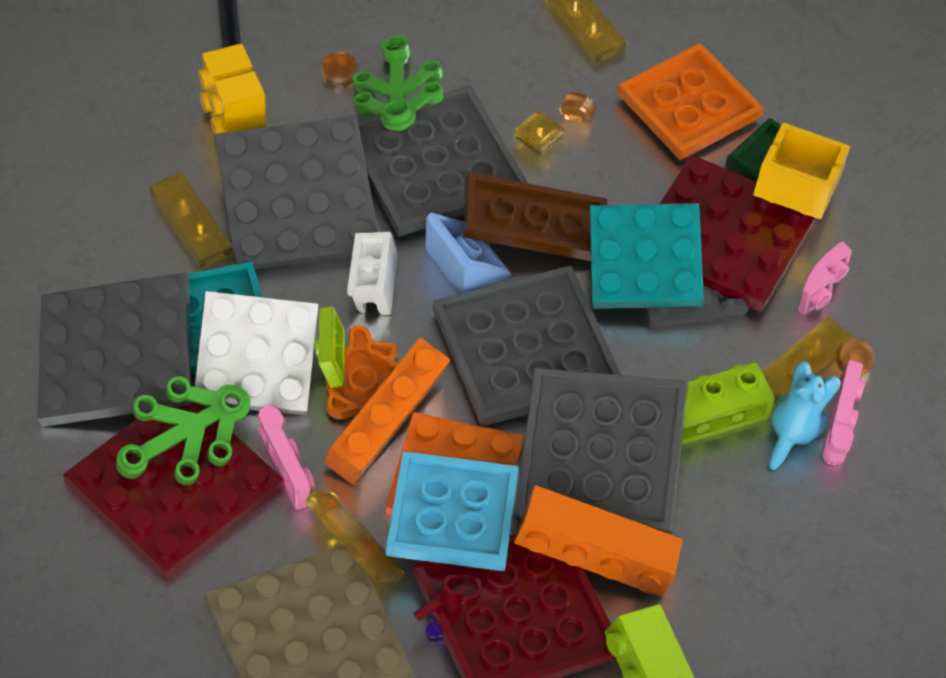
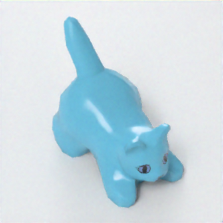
(799, 415)

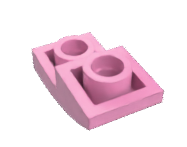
(823, 276)

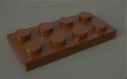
(528, 216)

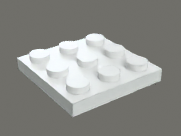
(259, 347)

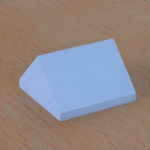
(464, 261)

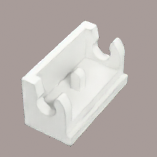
(373, 271)

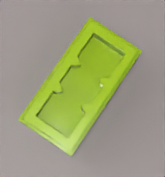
(331, 347)

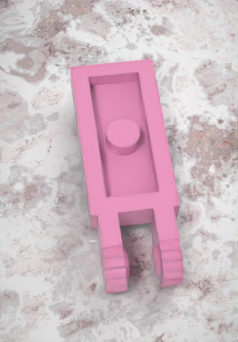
(843, 416)
(285, 456)

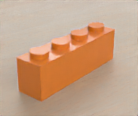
(386, 411)
(598, 541)

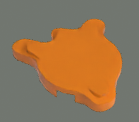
(366, 369)

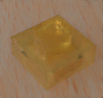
(539, 133)

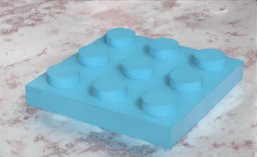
(452, 511)

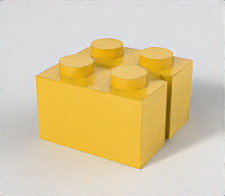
(231, 93)
(801, 170)

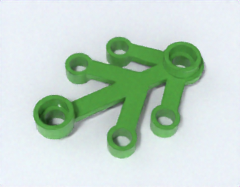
(398, 112)
(188, 427)

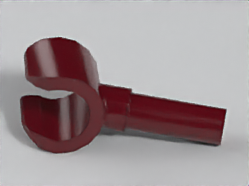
(445, 597)

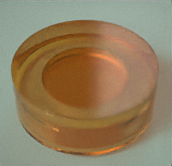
(339, 68)
(577, 108)
(857, 351)

